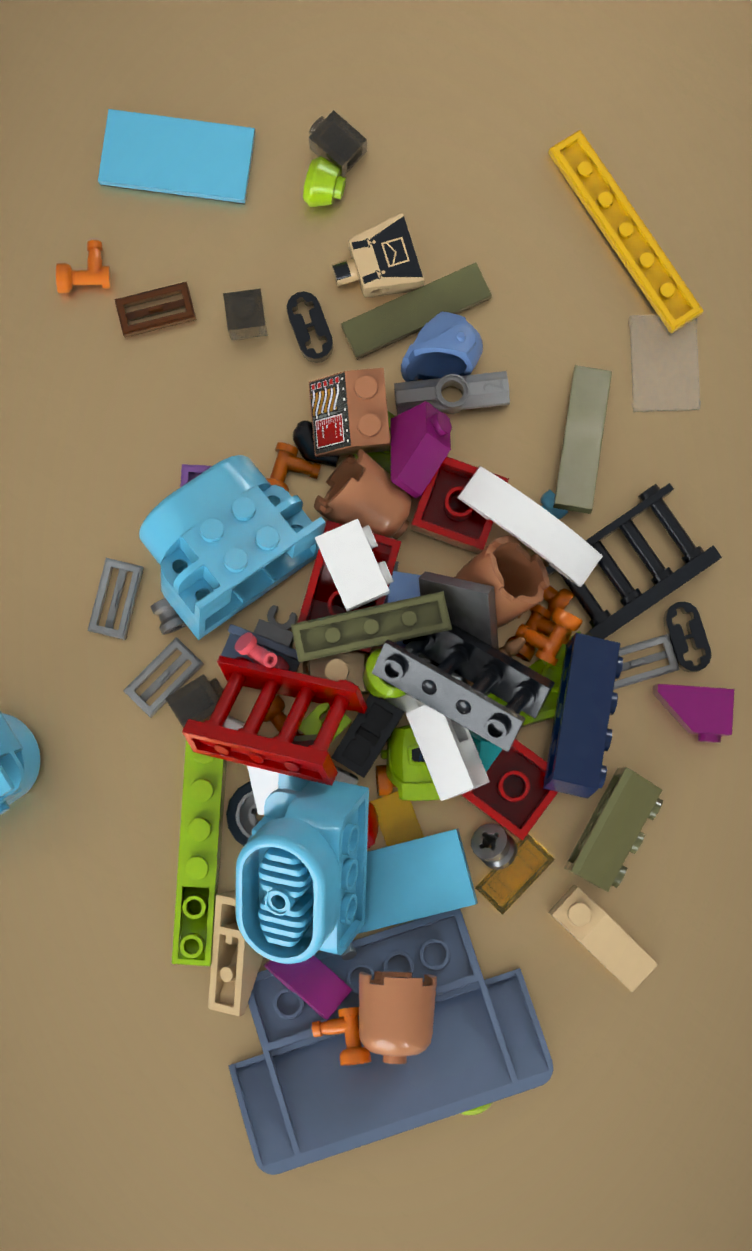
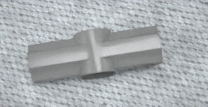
(476, 390)

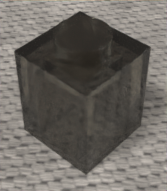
(337, 141)
(245, 314)
(196, 699)

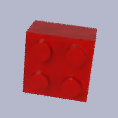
(446, 516)
(515, 790)

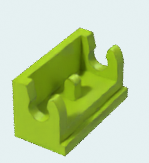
(312, 723)

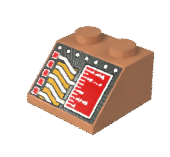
(349, 413)

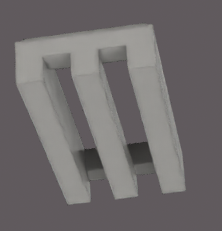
(123, 568)
(668, 653)
(153, 666)

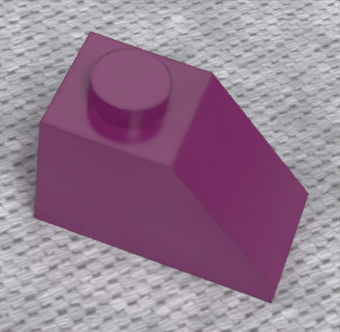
(418, 447)
(699, 709)

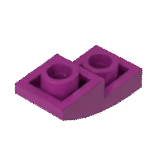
(312, 983)

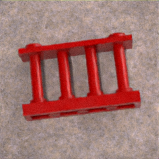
(279, 752)

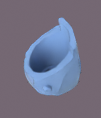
(442, 348)

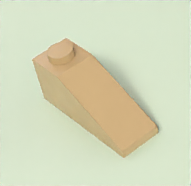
(603, 937)
(232, 961)

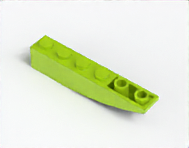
(198, 858)

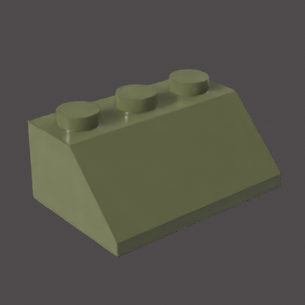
(615, 829)

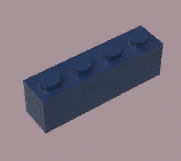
(583, 715)

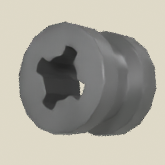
(169, 618)
(502, 850)

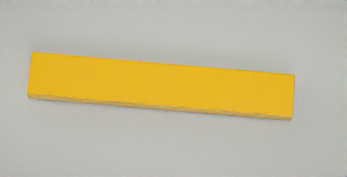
(625, 231)

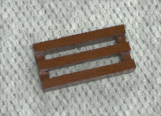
(159, 323)

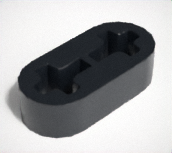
(317, 323)
(695, 633)

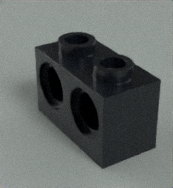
(368, 735)

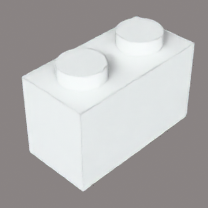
(353, 564)

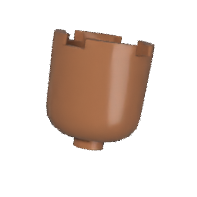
(365, 492)
(513, 573)
(396, 1014)

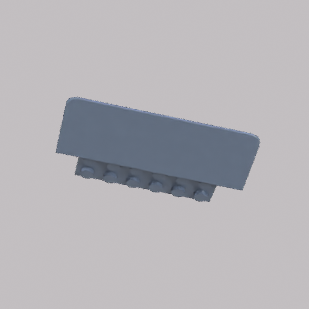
(310, 1108)

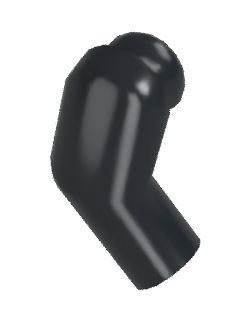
(304, 442)

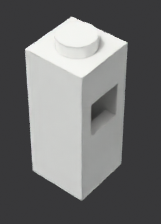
(447, 752)

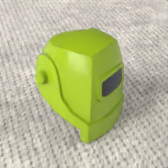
(407, 767)

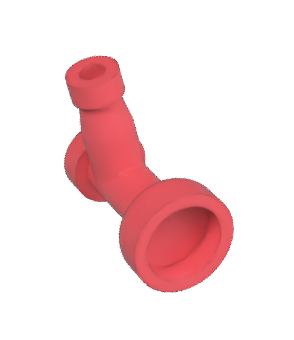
(248, 646)

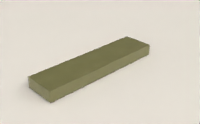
(413, 310)
(582, 439)
(371, 626)

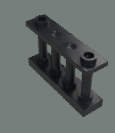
(663, 578)
(476, 662)

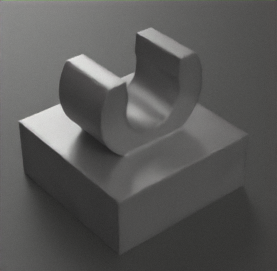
(276, 631)

